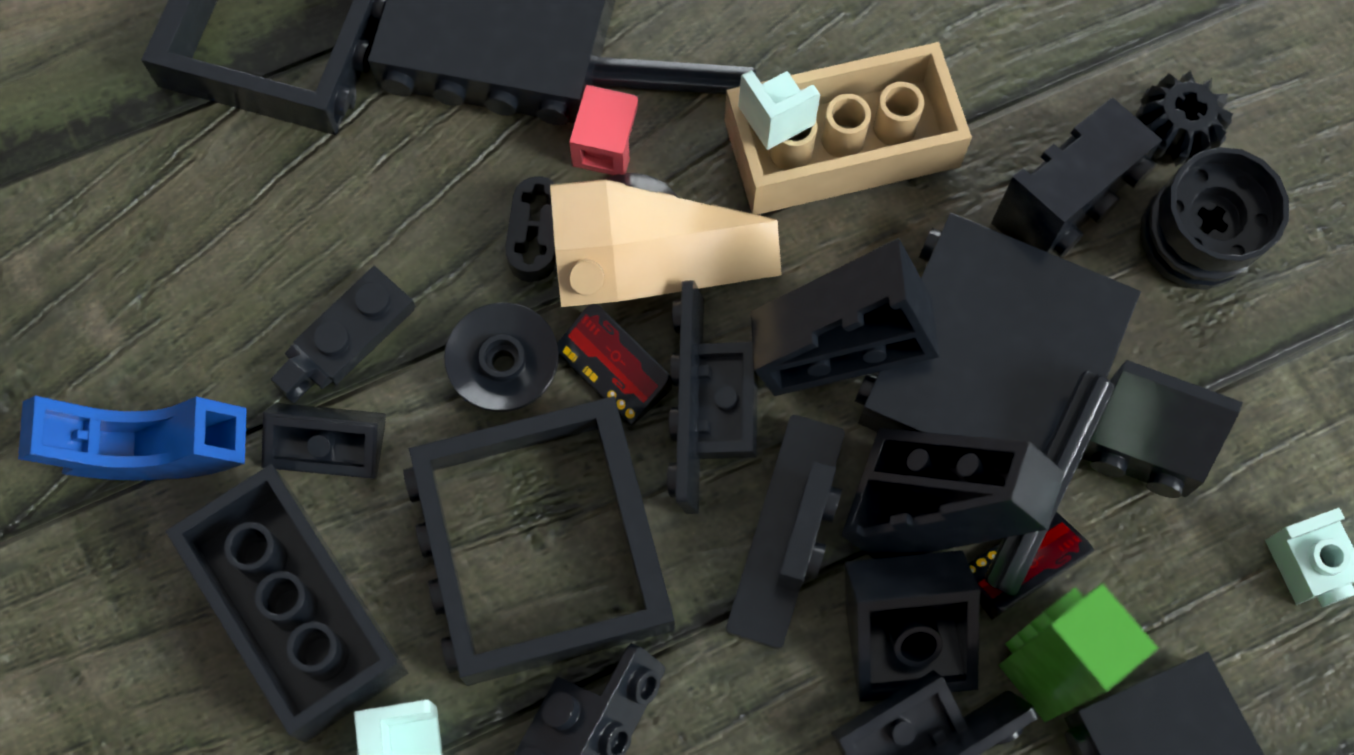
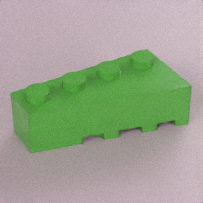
(1075, 651)

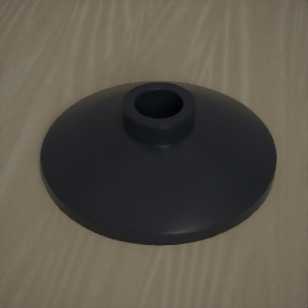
(494, 333)

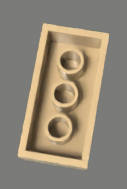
(872, 128)

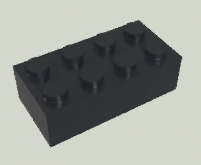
(286, 604)

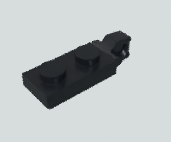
(343, 335)

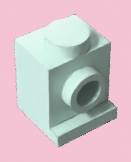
(1299, 561)

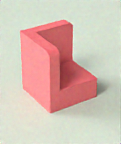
(603, 131)

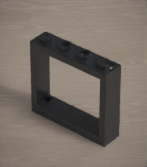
(173, 68)
(436, 543)

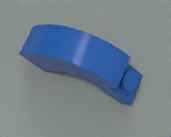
(134, 445)

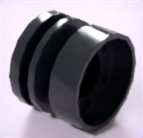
(1231, 197)

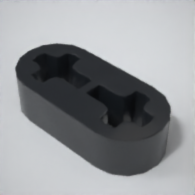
(523, 227)

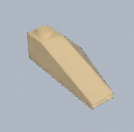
(643, 243)

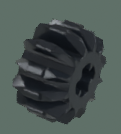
(1184, 116)

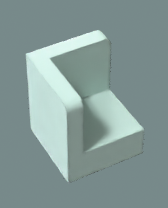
(777, 107)
(399, 730)

